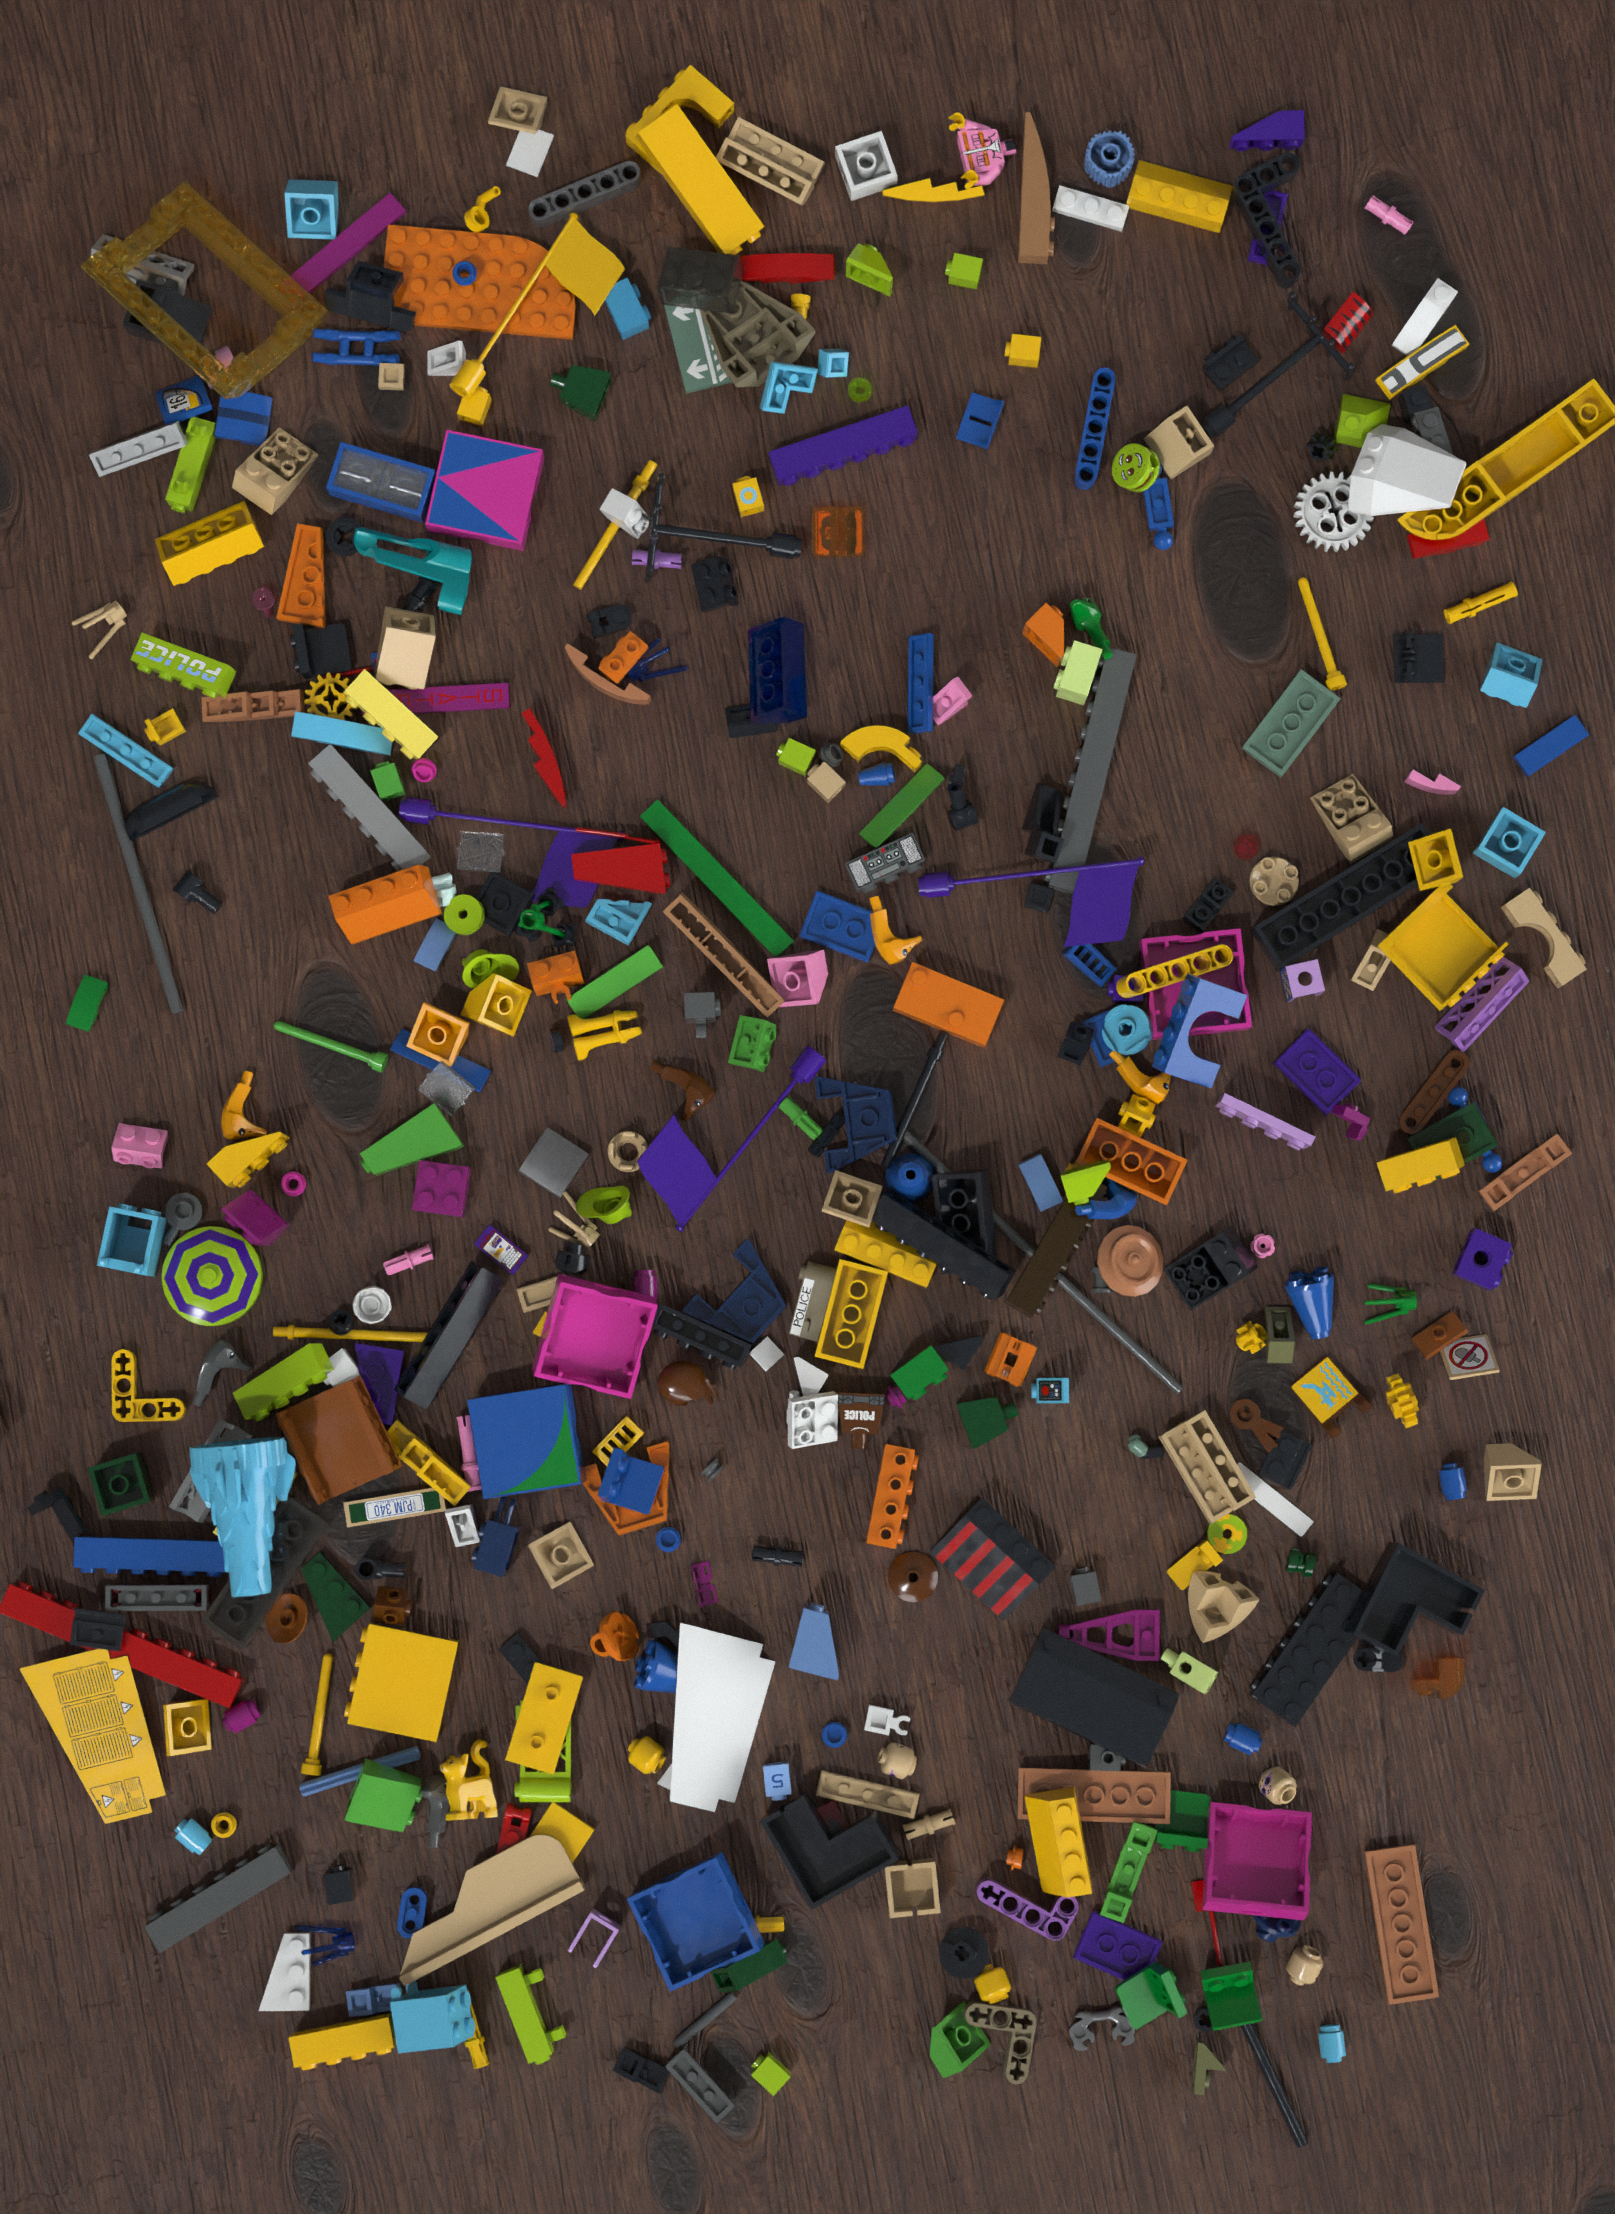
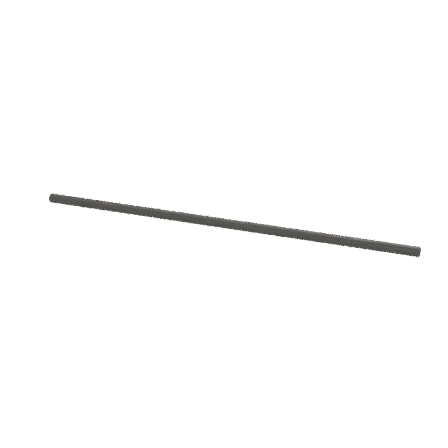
(1063, 1281)

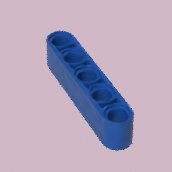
(1099, 418)

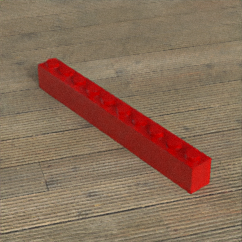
(144, 1654)

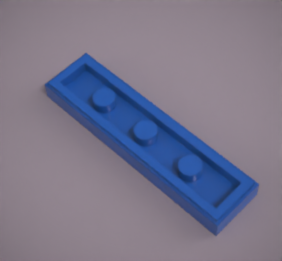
(920, 683)

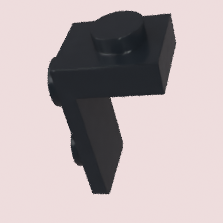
(63, 1509)

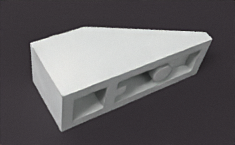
(1425, 317)

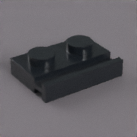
(1285, 1460)
(98, 1629)

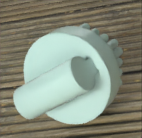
(444, 888)

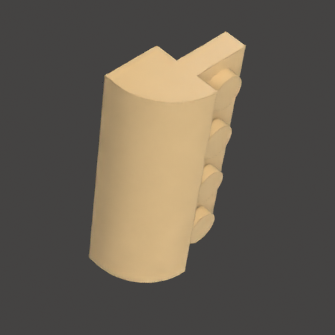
(770, 161)
(1207, 1466)

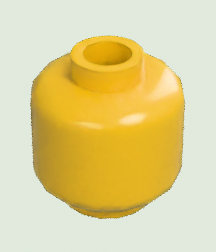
(646, 1755)
(992, 1984)

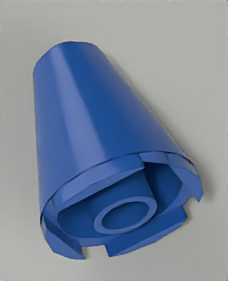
(914, 1189)

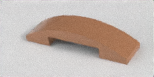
(630, 694)
(1524, 1172)

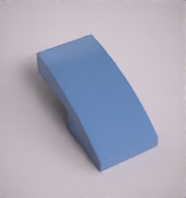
(435, 945)
(1040, 1182)
(370, 1999)

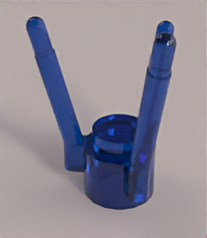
(639, 669)
(342, 1943)

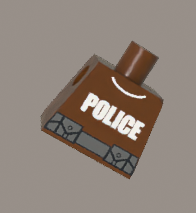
(860, 1415)

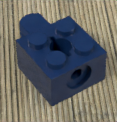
(497, 1541)

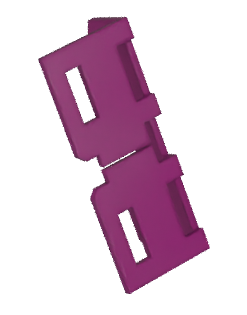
(705, 1588)

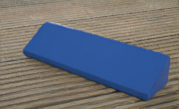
(470, 1071)

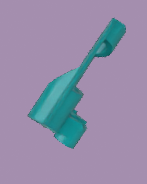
(441, 563)

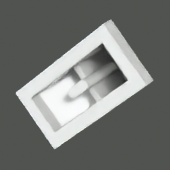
(446, 359)
(809, 1376)
(463, 1525)

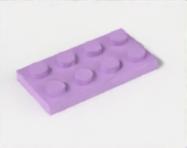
(1273, 1126)

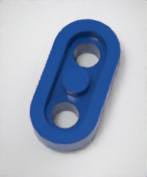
(411, 1911)

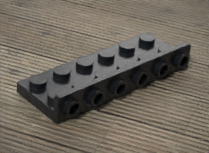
(1309, 1652)

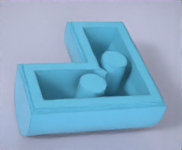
(782, 379)

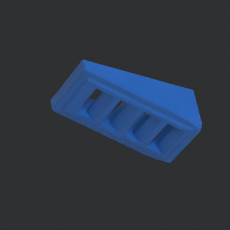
(1095, 954)

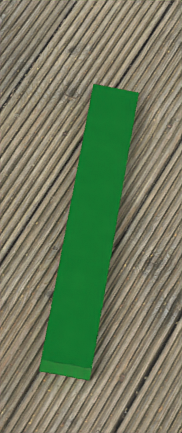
(716, 879)

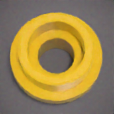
(216, 1828)

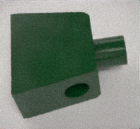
(583, 389)
(985, 1419)

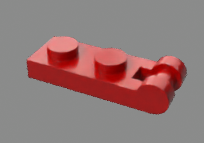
(512, 1833)

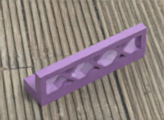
(1487, 1005)

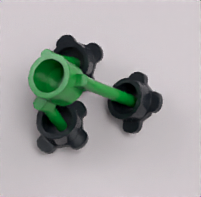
(533, 920)

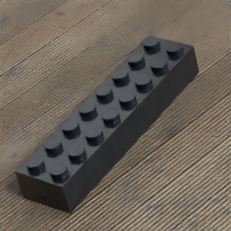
(1339, 902)

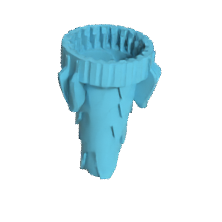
(241, 1489)

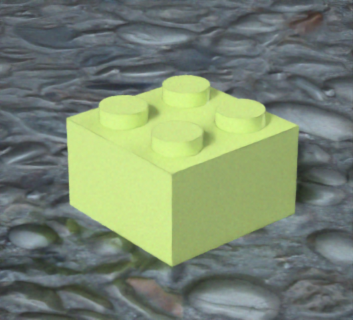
(1080, 666)

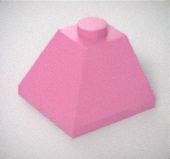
(799, 977)

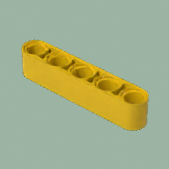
(1165, 976)

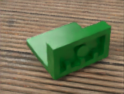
(1231, 1996)

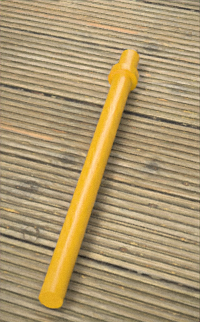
(292, 1331)

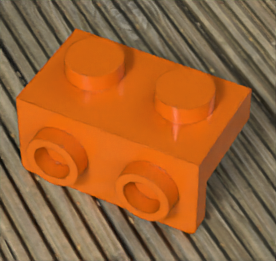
(623, 657)

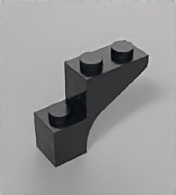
(1043, 824)

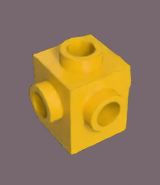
(1136, 1115)

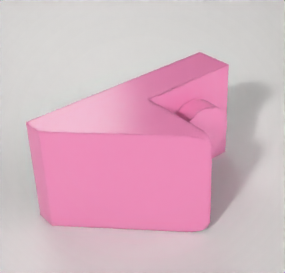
(950, 700)

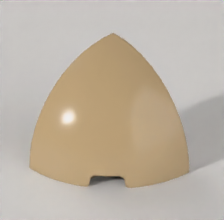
(1217, 1604)

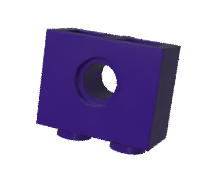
(1496, 1254)

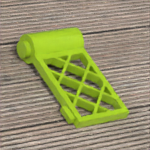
(542, 1786)

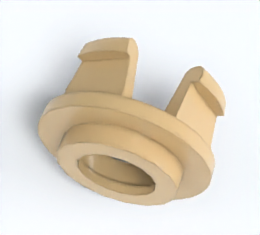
(615, 1145)

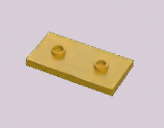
(544, 1718)

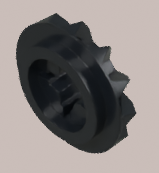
(333, 536)

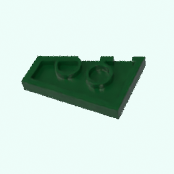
(334, 1596)

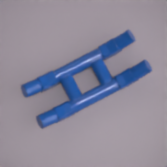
(347, 336)

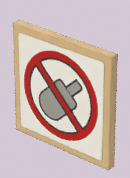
(1469, 1357)

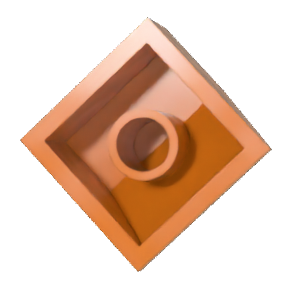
(1046, 632)

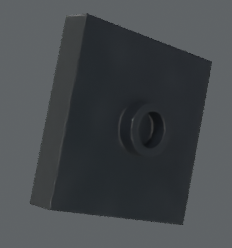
(503, 902)

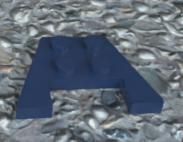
(867, 1120)
(750, 1306)

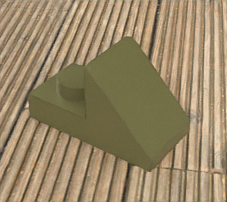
(1203, 2060)

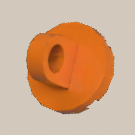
(617, 1636)

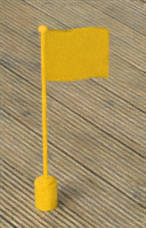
(578, 265)

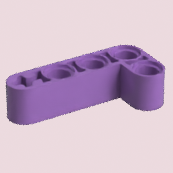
(1024, 1904)

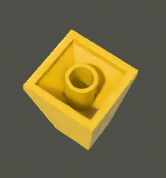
(497, 1004)

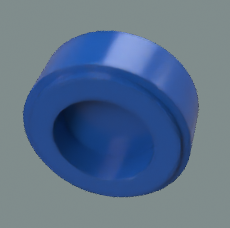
(834, 1734)

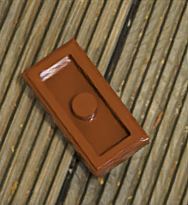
(1439, 1335)

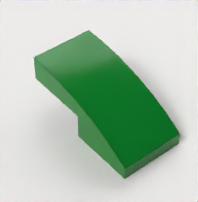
(86, 1003)

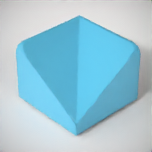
(833, 362)

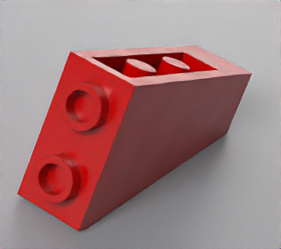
(626, 868)

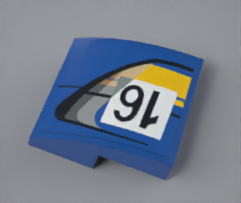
(183, 400)

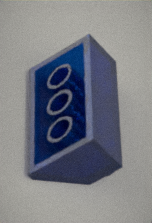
(777, 672)

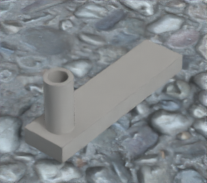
(139, 448)

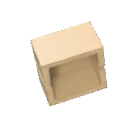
(912, 1887)

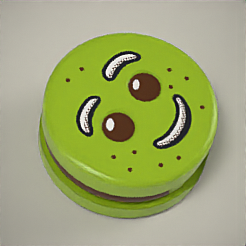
(1135, 467)

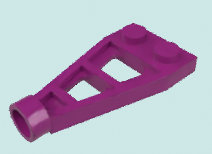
(1145, 1634)

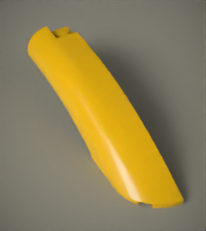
(1518, 463)

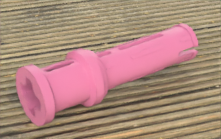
(470, 1465)

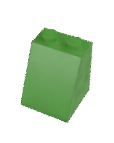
(383, 1797)

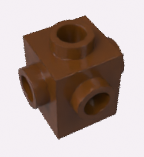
(391, 1605)

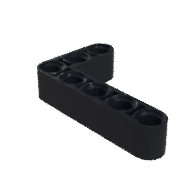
(1265, 217)

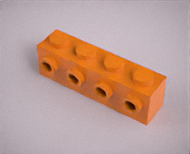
(890, 1496)

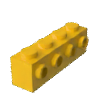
(342, 2041)

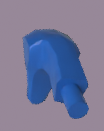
(1119, 1203)

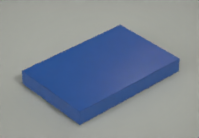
(839, 926)

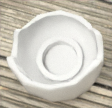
(372, 1304)

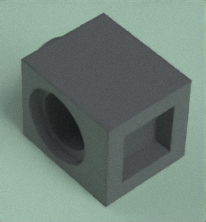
(1085, 1586)

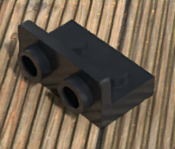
(1229, 363)

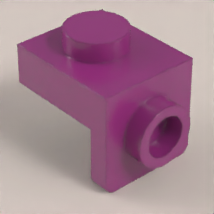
(1358, 1121)

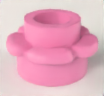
(1262, 1252)

